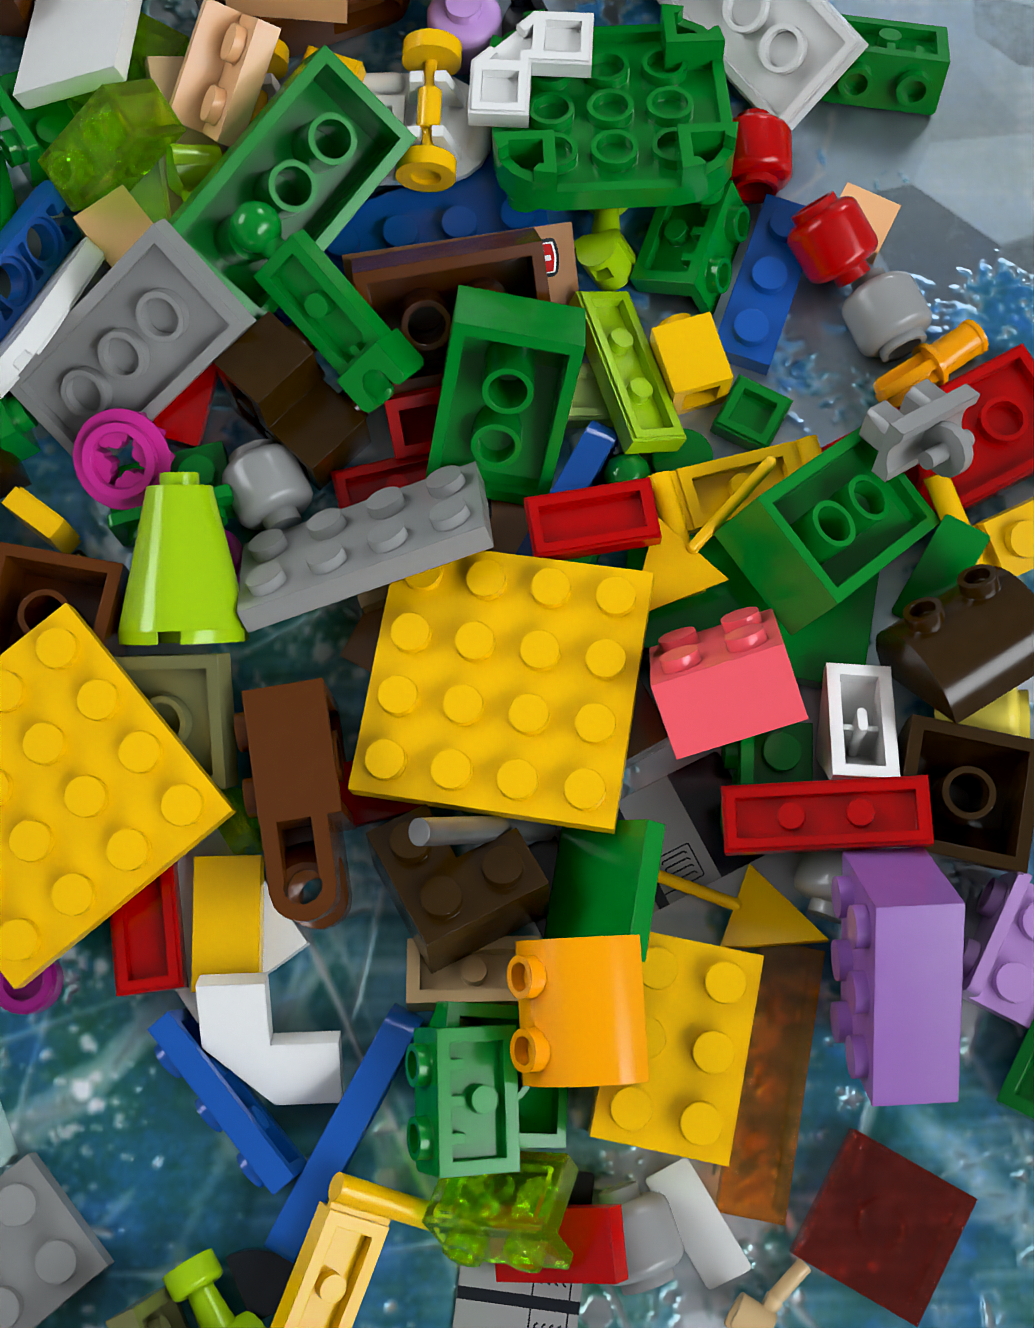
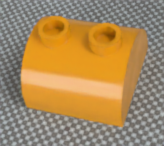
(579, 1011)

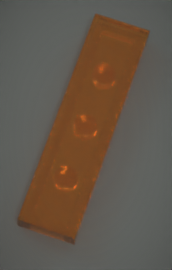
(773, 1086)

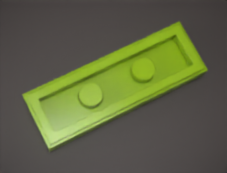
(628, 374)

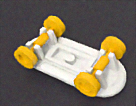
(425, 101)

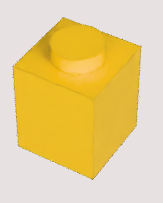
(691, 361)

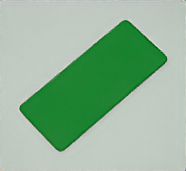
(946, 556)

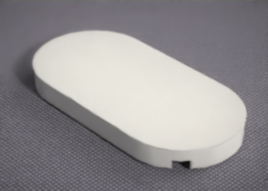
(47, 311)

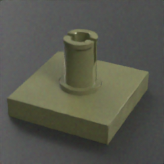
(196, 702)

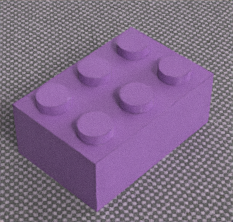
(898, 975)

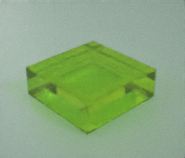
(239, 831)

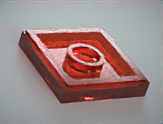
(883, 1226)

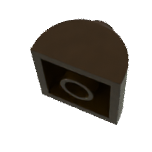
(964, 643)
(977, 790)

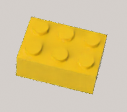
(697, 1047)

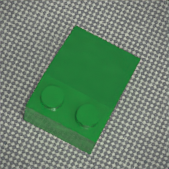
(507, 390)
(825, 531)

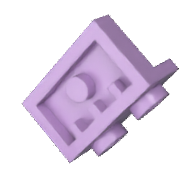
(1001, 954)

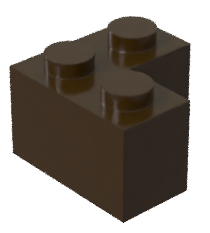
(283, 398)
(457, 901)

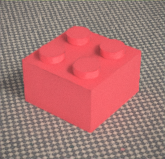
(724, 682)

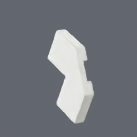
(541, 46)
(240, 1035)

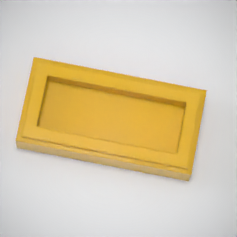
(227, 915)

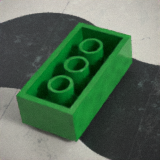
(307, 156)

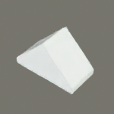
(857, 723)

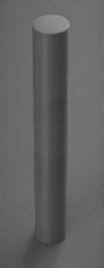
(473, 830)

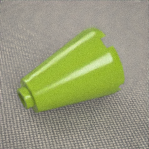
(181, 570)

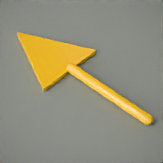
(678, 565)
(758, 913)

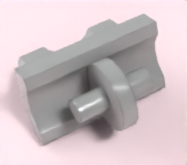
(922, 431)

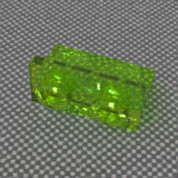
(506, 1215)

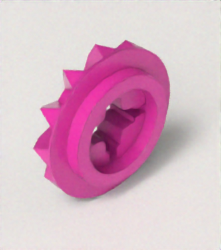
(99, 468)

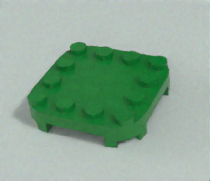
(633, 135)

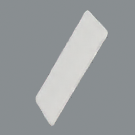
(700, 1224)

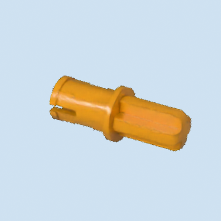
(932, 362)

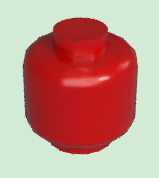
(761, 155)
(832, 240)

